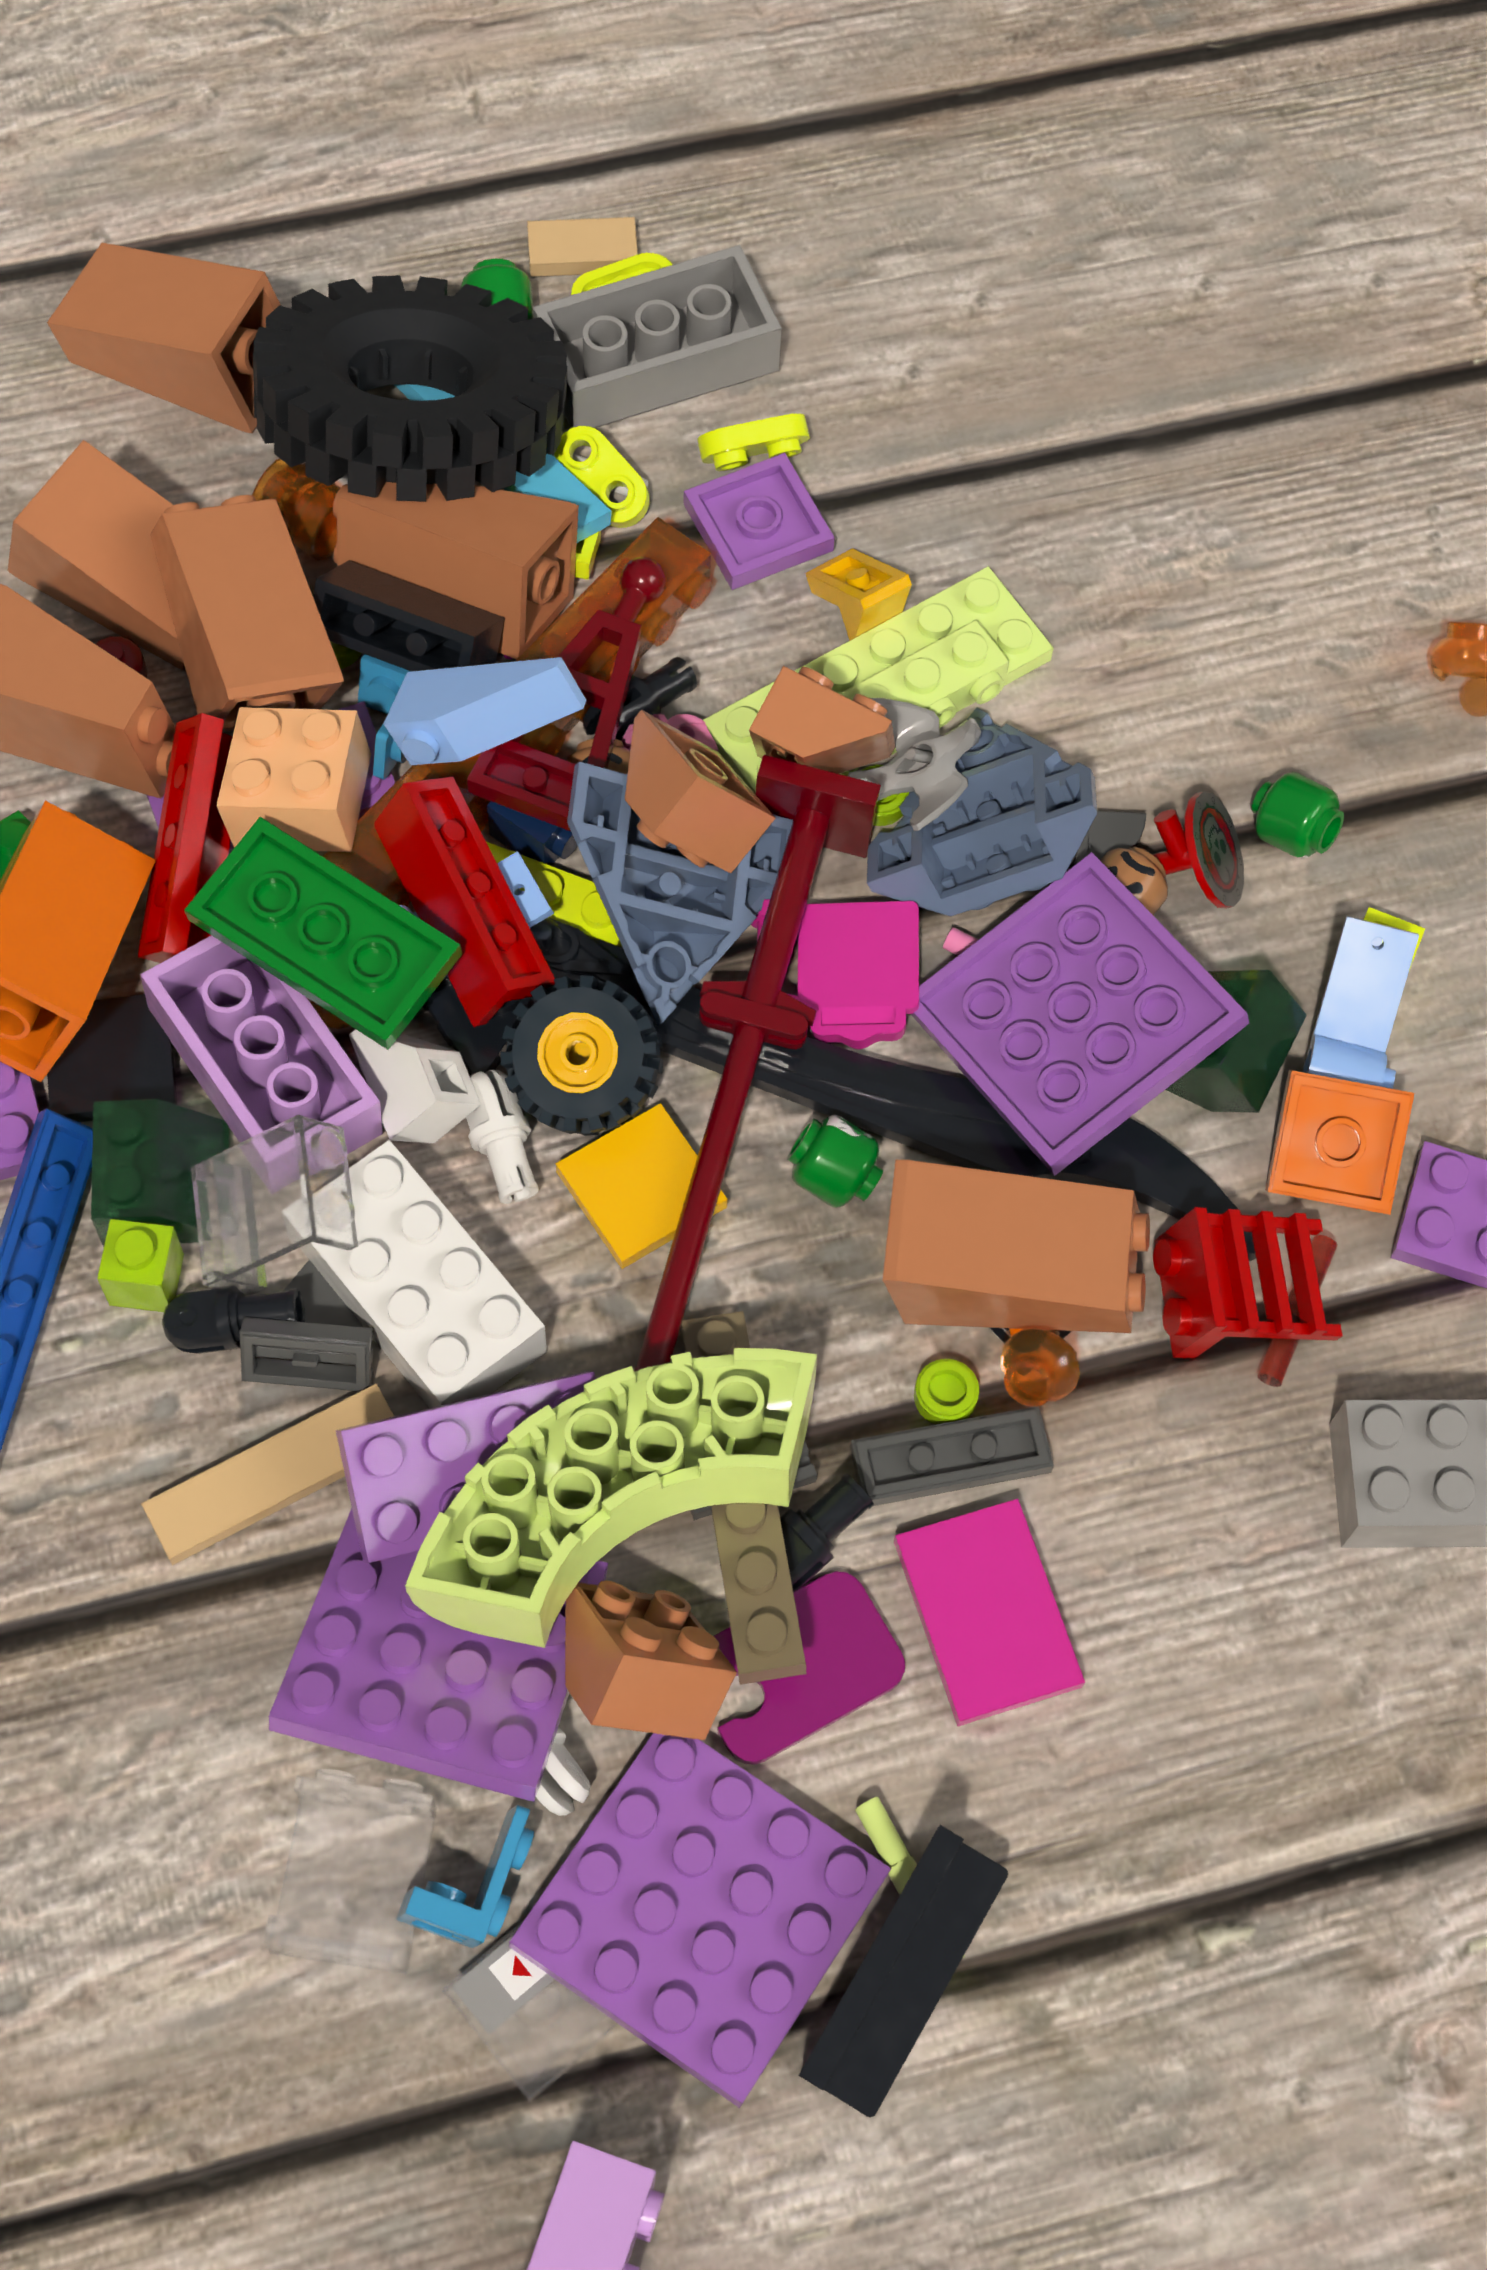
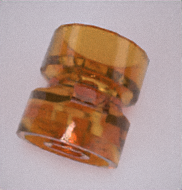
(304, 507)

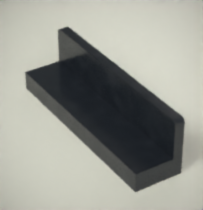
(904, 1973)

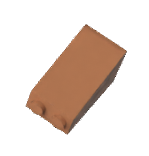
(169, 328)
(485, 550)
(94, 551)
(243, 609)
(77, 703)
(1012, 1250)

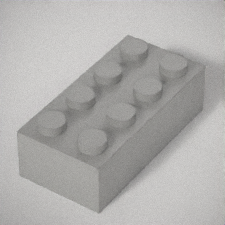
(663, 337)
(1411, 1473)

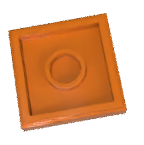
(1339, 1142)

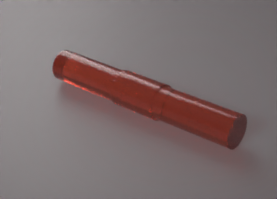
(1282, 1350)

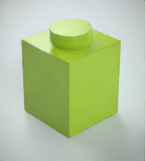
(140, 1265)

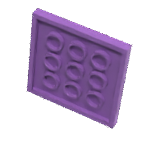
(1076, 1013)
(416, 1691)
(700, 1911)

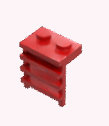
(1211, 1284)

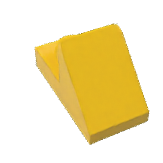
(861, 588)

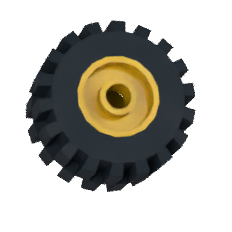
(582, 1055)

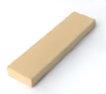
(259, 1479)

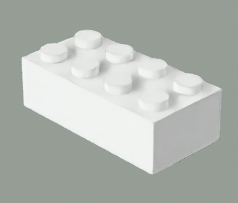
(427, 1287)

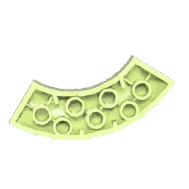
(601, 1471)

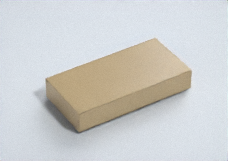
(579, 244)

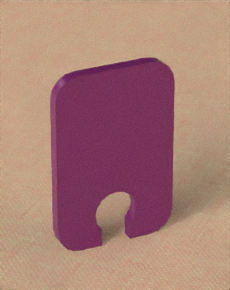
(847, 1667)

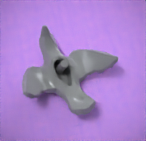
(923, 760)

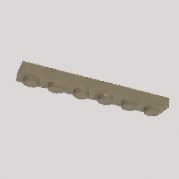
(751, 1548)

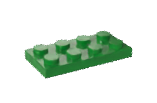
(323, 932)

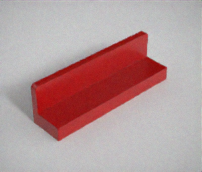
(189, 837)
(462, 895)

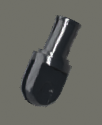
(648, 695)
(213, 1316)
(810, 1533)

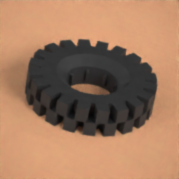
(332, 349)

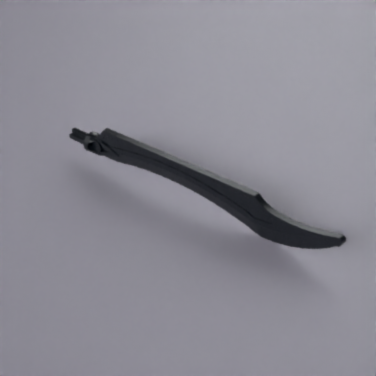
(899, 1102)

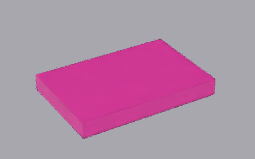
(988, 1612)

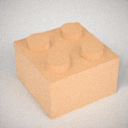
(297, 773)

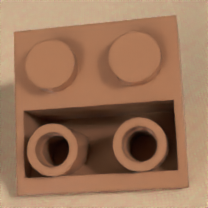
(818, 726)
(642, 1661)

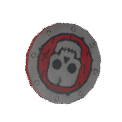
(1206, 846)

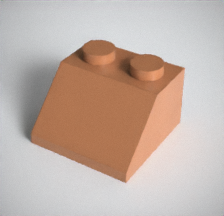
(691, 796)

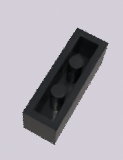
(403, 621)

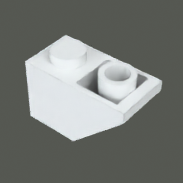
(418, 1085)

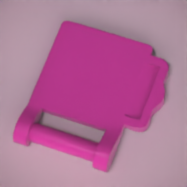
(857, 969)

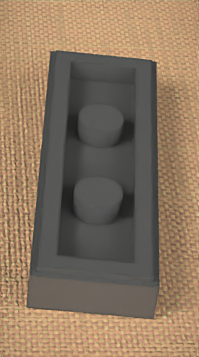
(952, 1456)

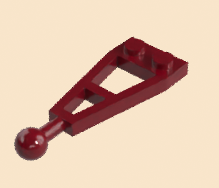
(539, 781)

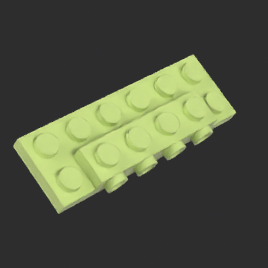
(934, 655)

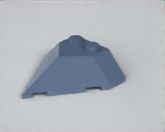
(1002, 834)
(662, 905)

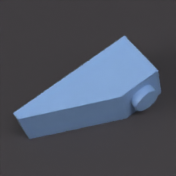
(474, 708)

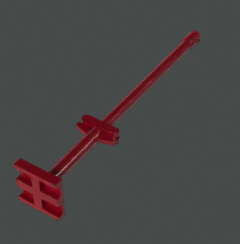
(825, 813)

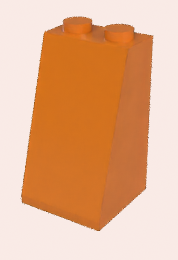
(59, 930)

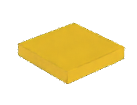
(634, 1184)

